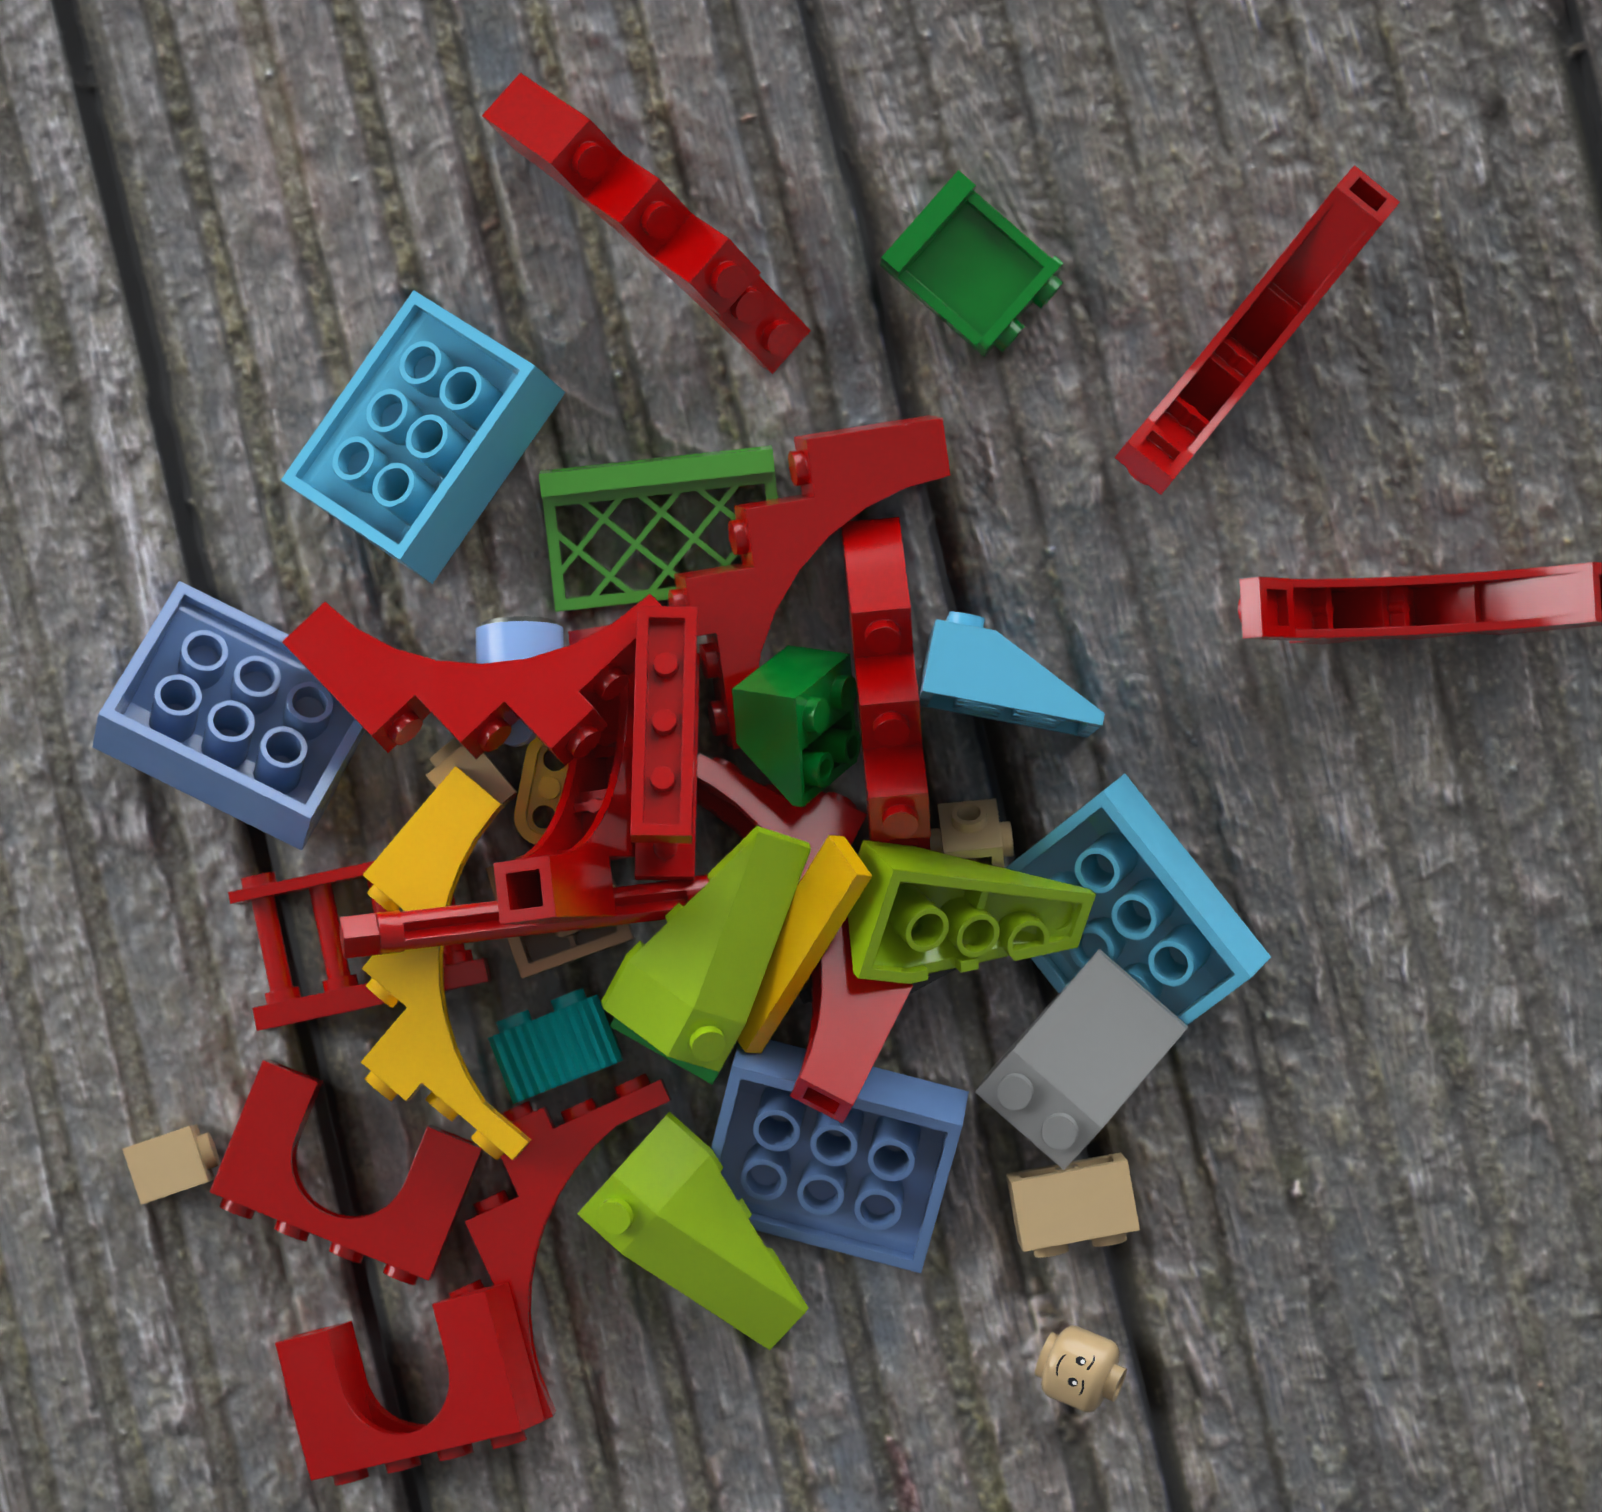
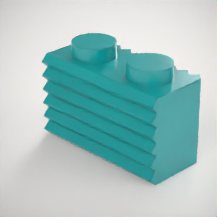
(555, 1046)

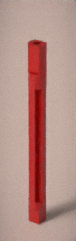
(476, 922)

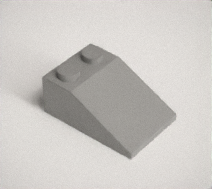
(1081, 1059)

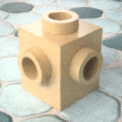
(972, 832)

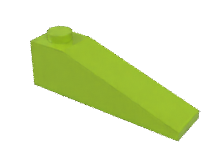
(953, 912)
(704, 967)
(688, 1229)

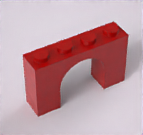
(264, 1177)
(349, 1430)

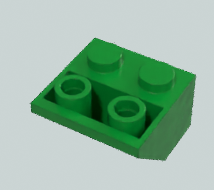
(799, 720)

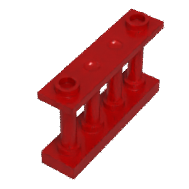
(665, 743)
(341, 989)

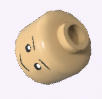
(1080, 1368)

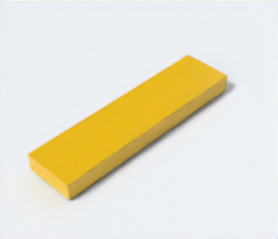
(812, 921)

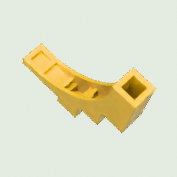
(420, 1047)

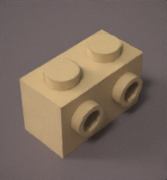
(1073, 1204)

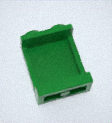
(972, 267)

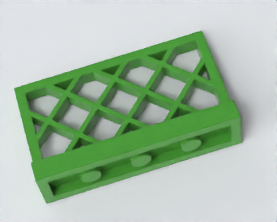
(644, 479)

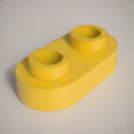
(536, 789)

